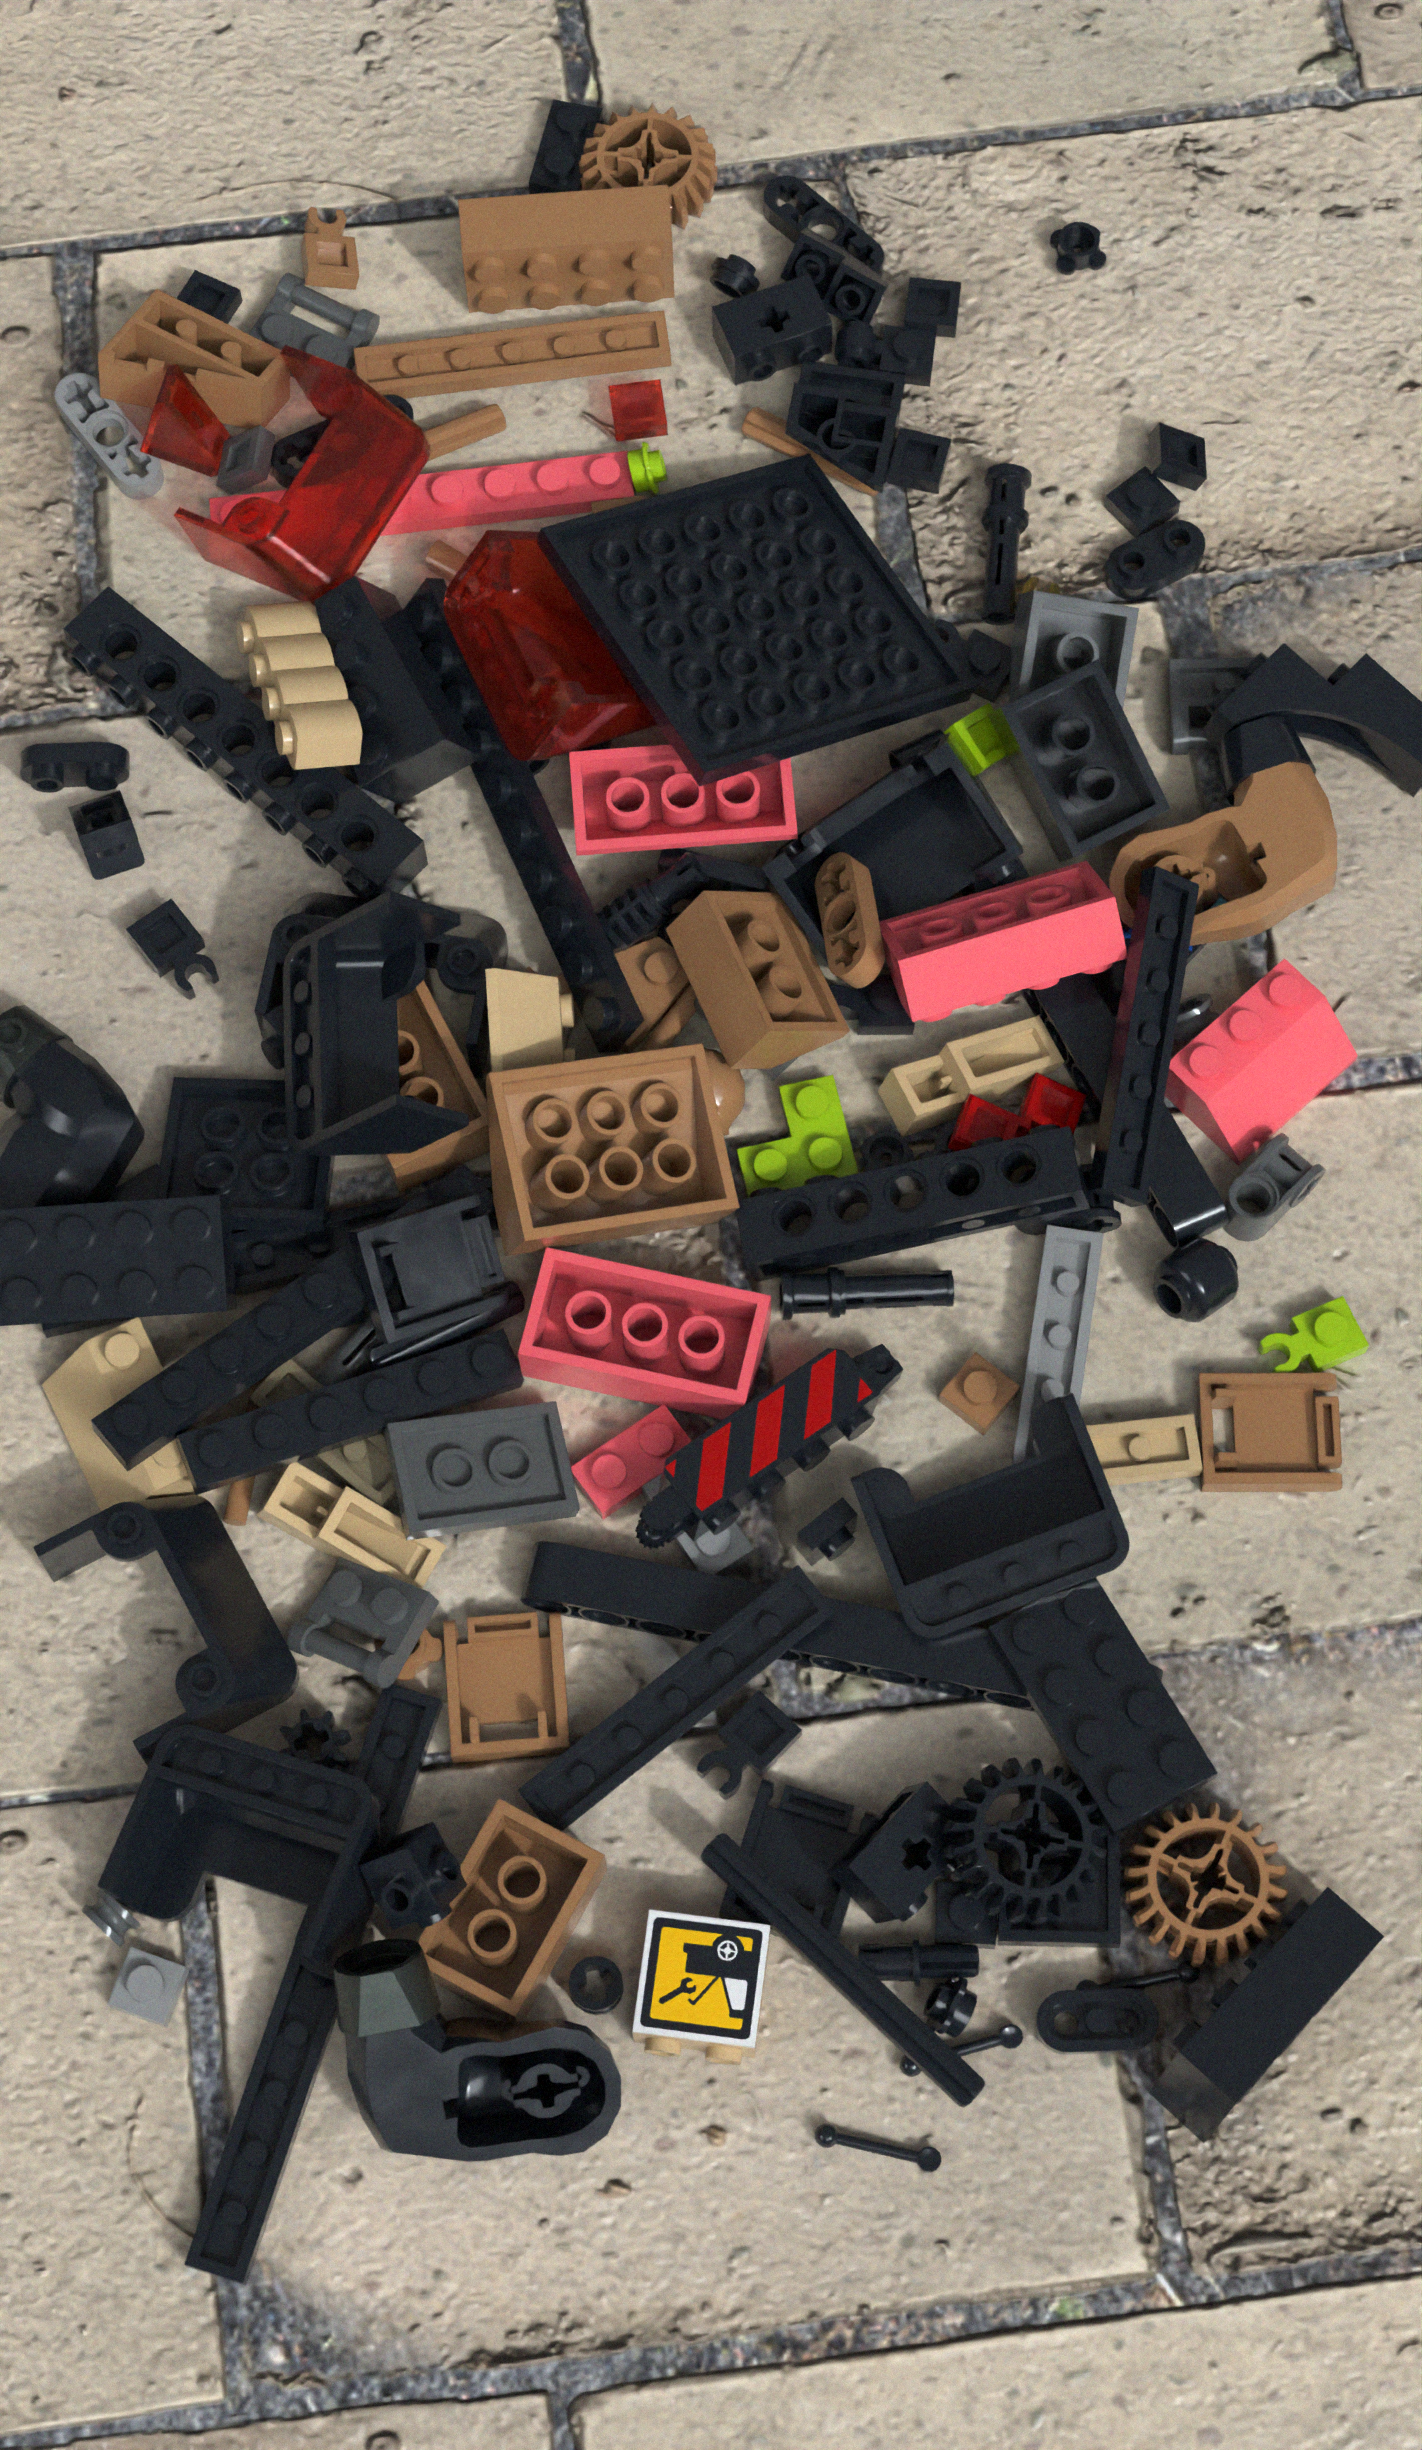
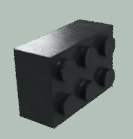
(1079, 761)

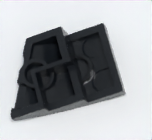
(848, 417)

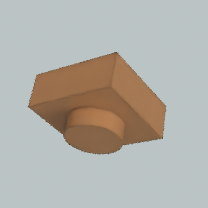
(979, 1393)

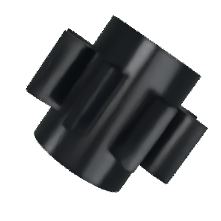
(322, 1729)

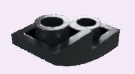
(843, 282)

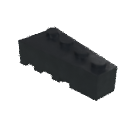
(405, 719)

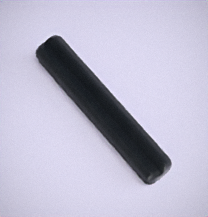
(384, 1355)

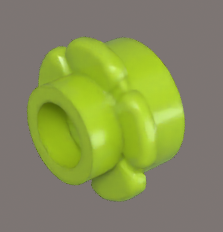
(647, 468)

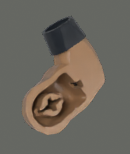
(1261, 854)

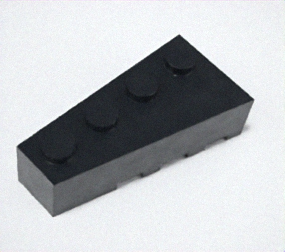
(1264, 2012)

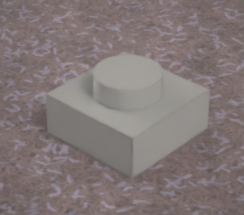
(148, 1987)

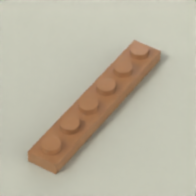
(516, 355)

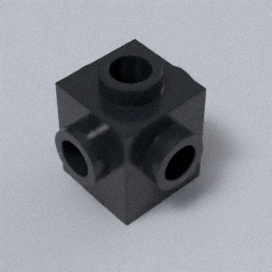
(414, 1877)

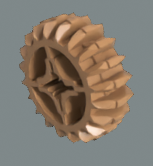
(678, 155)
(1226, 1837)

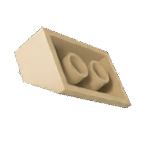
(527, 1020)
(90, 1383)

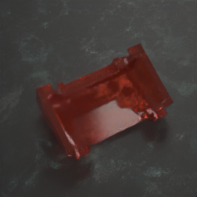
(536, 652)

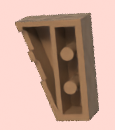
(231, 370)

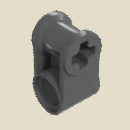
(1275, 1183)

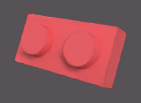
(628, 1461)

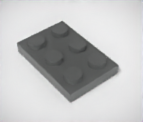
(481, 1470)

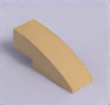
(979, 1065)
(347, 1526)

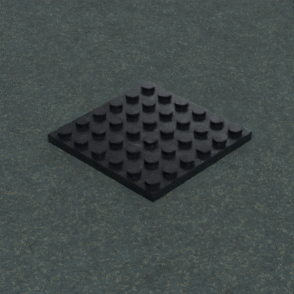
(754, 617)

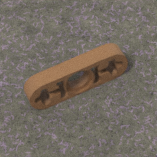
(835, 907)

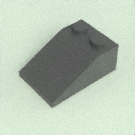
(1065, 633)

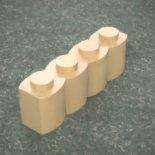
(300, 685)

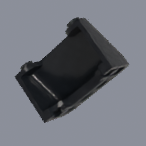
(916, 830)

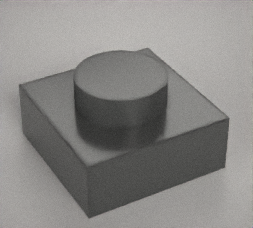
(245, 460)

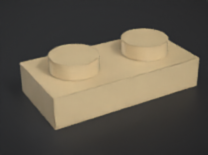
(1147, 1449)

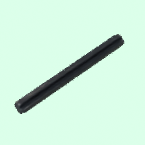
(843, 1970)

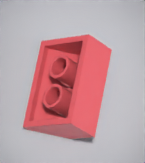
(1259, 1062)

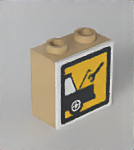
(701, 1986)

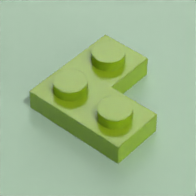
(815, 1143)

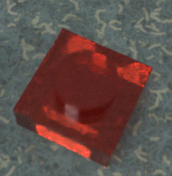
(638, 410)

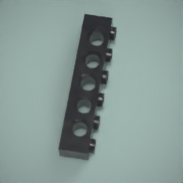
(940, 1215)

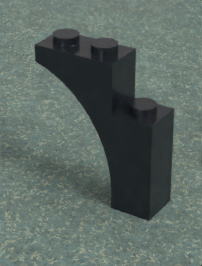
(1352, 709)

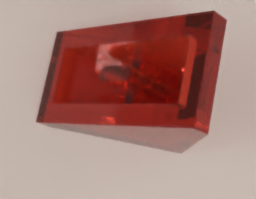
(184, 427)

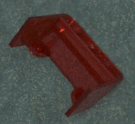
(336, 499)

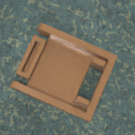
(1277, 1432)
(506, 1679)

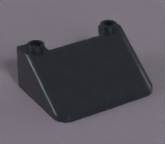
(1000, 1534)

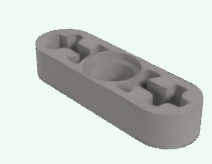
(109, 457)

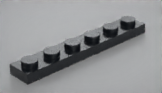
(1143, 1037)
(348, 1411)
(677, 1700)

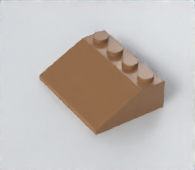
(606, 1149)

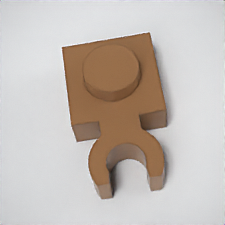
(328, 255)

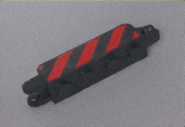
(765, 1442)

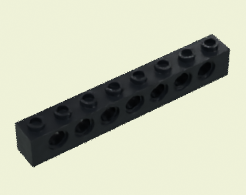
(116, 626)

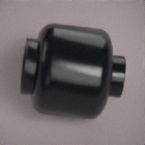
(1195, 1280)

